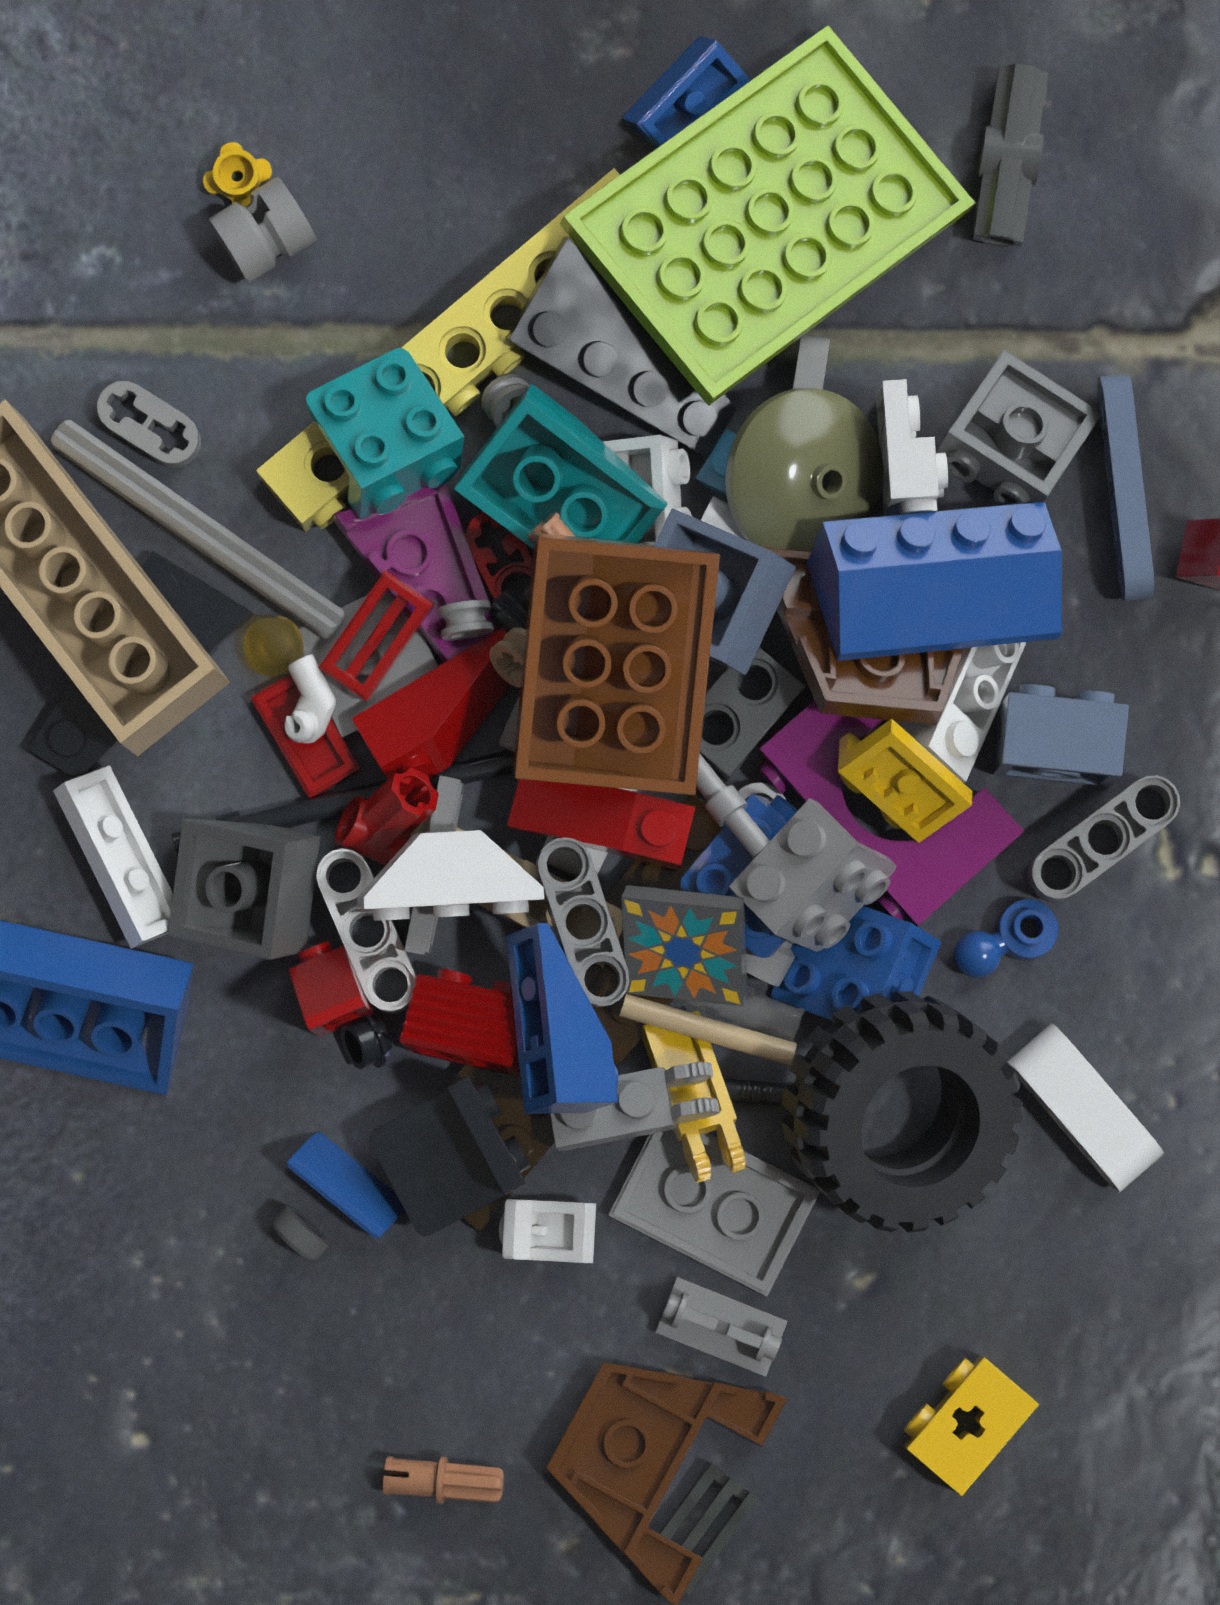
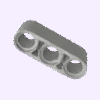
(1128, 825)
(584, 892)

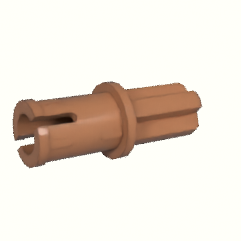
(443, 1480)

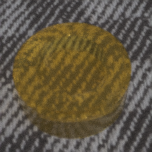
(272, 645)

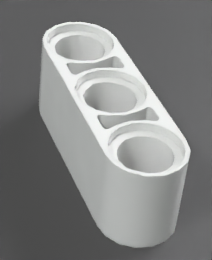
(372, 960)
(1085, 1108)

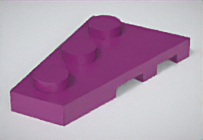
(427, 551)

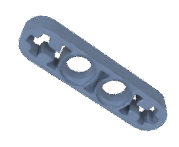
(1125, 487)

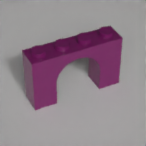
(927, 872)

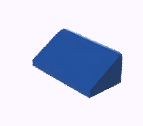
(686, 91)
(347, 1184)

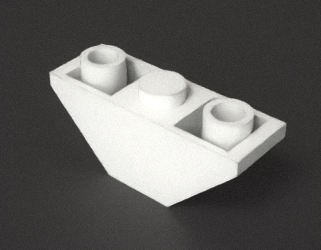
(449, 874)

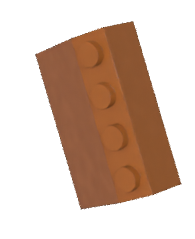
(615, 664)

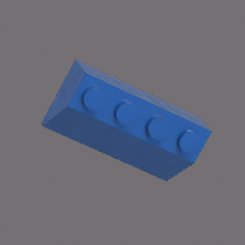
(938, 580)
(91, 1007)

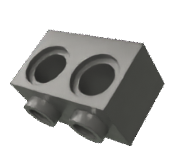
(749, 718)

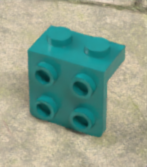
(387, 432)

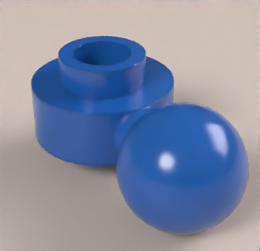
(981, 953)

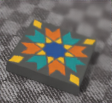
(685, 945)

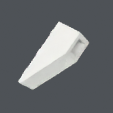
(969, 707)

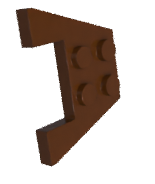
(881, 688)
(629, 1448)

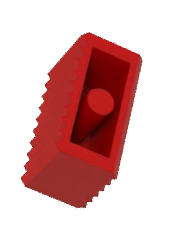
(462, 1022)

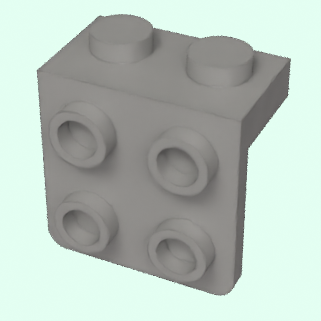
(812, 879)

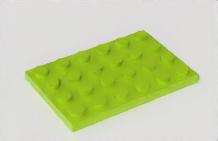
(767, 214)

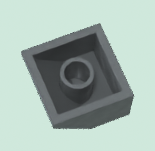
(244, 887)

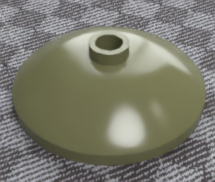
(781, 463)

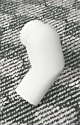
(314, 705)

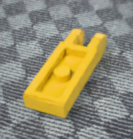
(674, 1049)

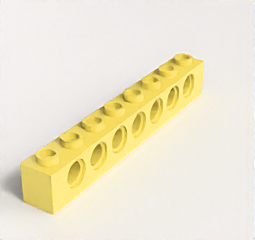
(468, 320)

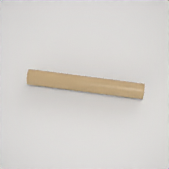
(708, 1029)

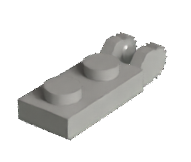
(641, 1108)

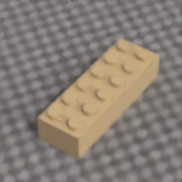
(93, 598)

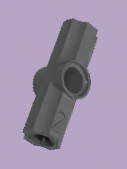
(1010, 155)

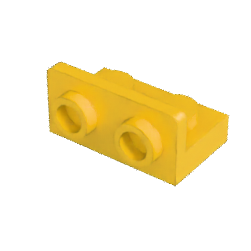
(902, 780)

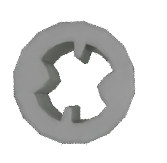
(498, 393)
(465, 620)

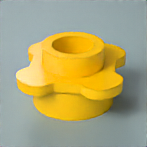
(231, 160)

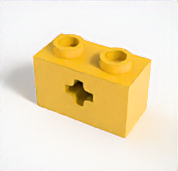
(1001, 1414)

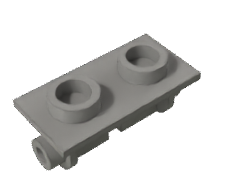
(721, 1326)

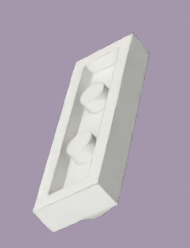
(118, 854)

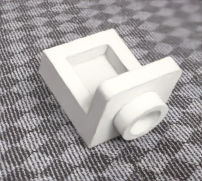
(548, 1231)

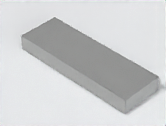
(443, 819)

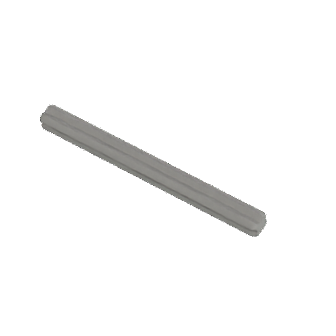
(197, 529)

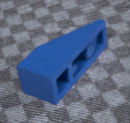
(559, 1037)

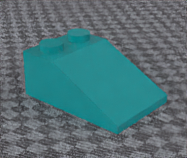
(552, 463)

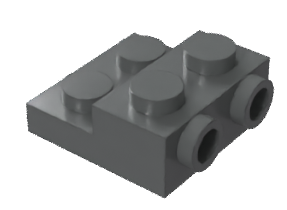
(1017, 433)

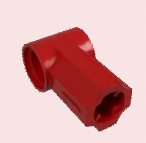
(387, 819)

